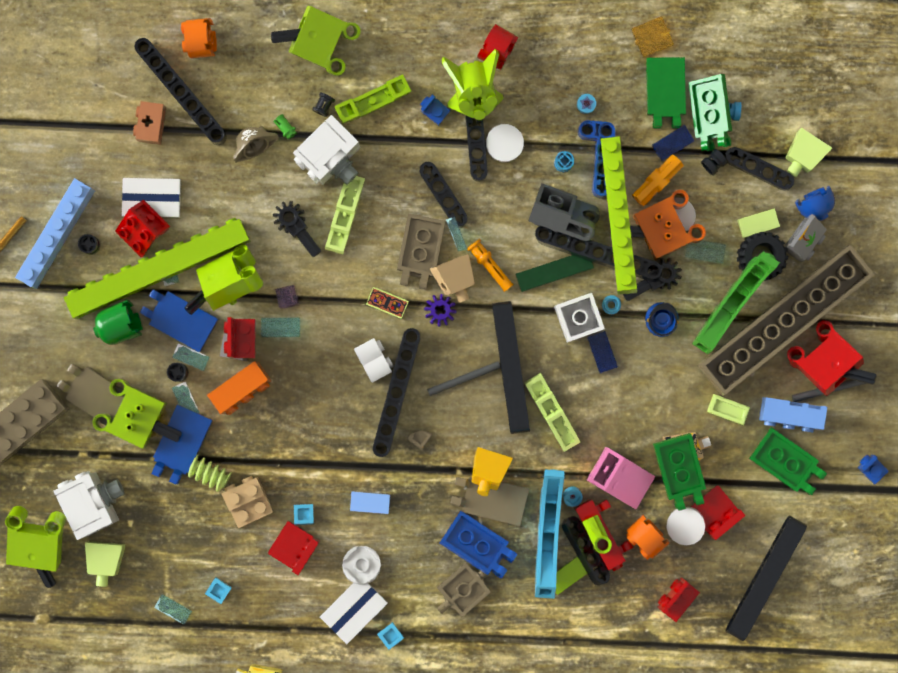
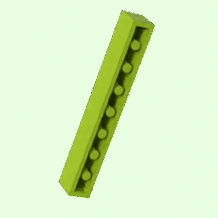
(618, 215)

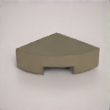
(419, 438)

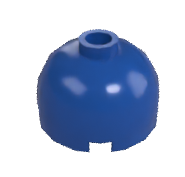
(817, 202)

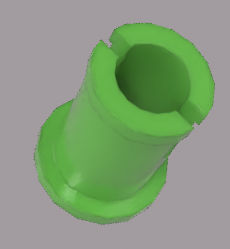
(287, 130)

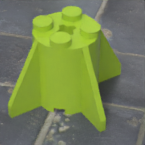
(474, 86)

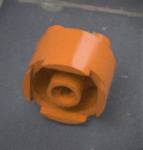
(199, 38)
(647, 537)

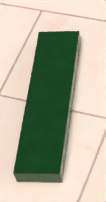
(552, 272)

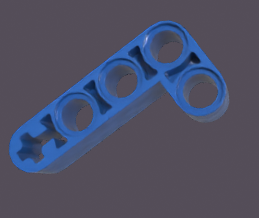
(596, 135)

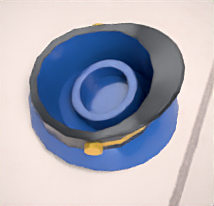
(661, 319)

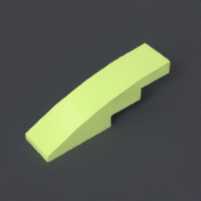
(344, 215)
(552, 412)

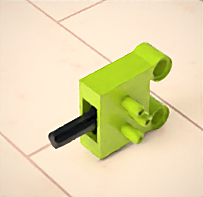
(136, 417)

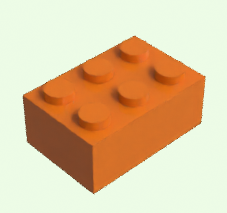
(240, 388)

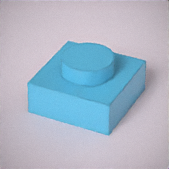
(303, 514)
(218, 590)
(390, 635)

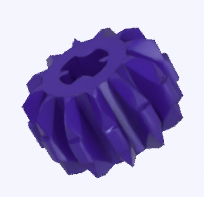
(438, 303)

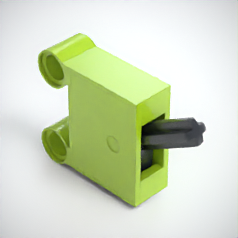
(317, 38)
(223, 280)
(35, 544)

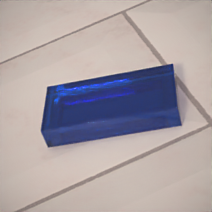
(673, 143)
(602, 352)

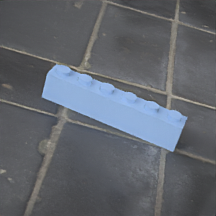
(55, 234)

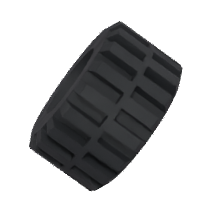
(763, 239)

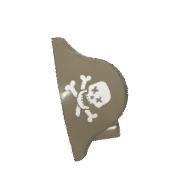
(253, 142)

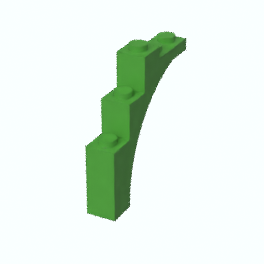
(734, 300)

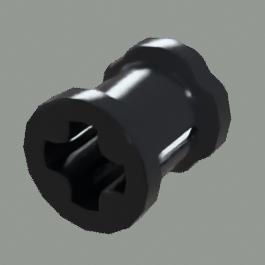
(328, 101)

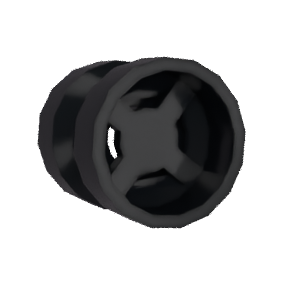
(714, 162)
(89, 244)
(177, 369)

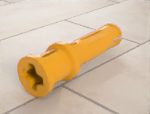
(484, 257)

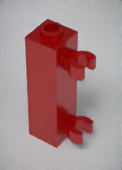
(613, 558)

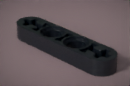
(474, 144)
(760, 166)
(446, 192)
(582, 552)

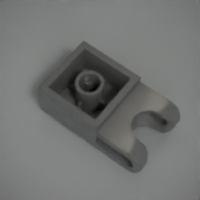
(563, 213)

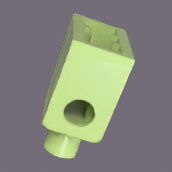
(805, 152)
(103, 560)

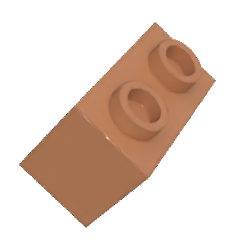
(153, 133)

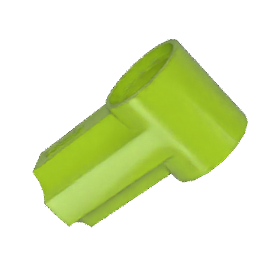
(596, 532)

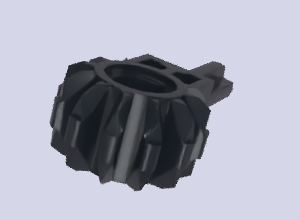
(296, 227)
(645, 285)

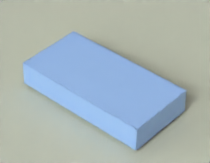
(370, 502)

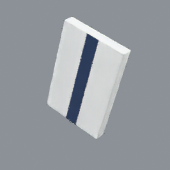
(160, 194)
(353, 610)

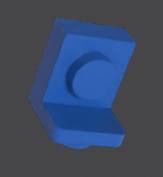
(434, 109)
(872, 468)

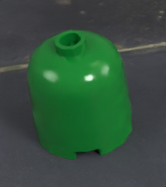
(118, 324)

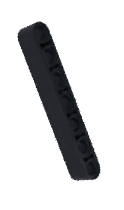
(176, 83)
(591, 246)
(510, 367)
(397, 402)
(766, 578)

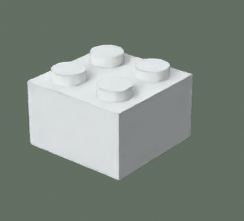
(579, 317)

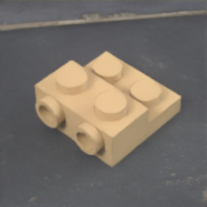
(247, 501)

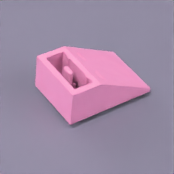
(620, 478)

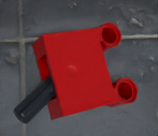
(830, 362)

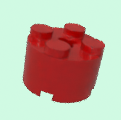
(500, 40)

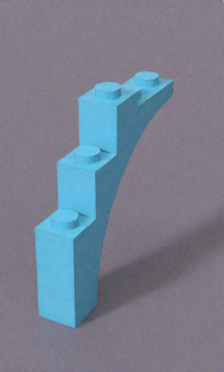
(548, 534)

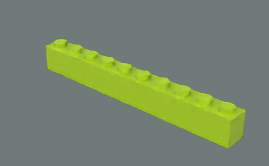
(156, 269)

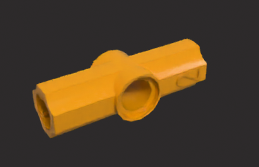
(657, 180)

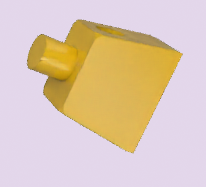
(489, 470)

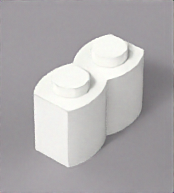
(373, 360)

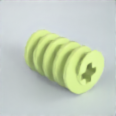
(208, 474)

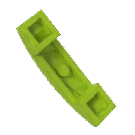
(373, 100)

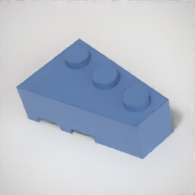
(792, 414)

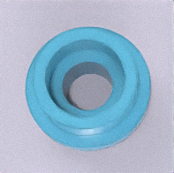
(617, 302)

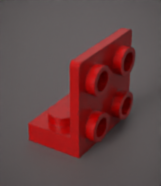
(141, 227)
(240, 338)
(718, 512)
(293, 547)
(678, 599)

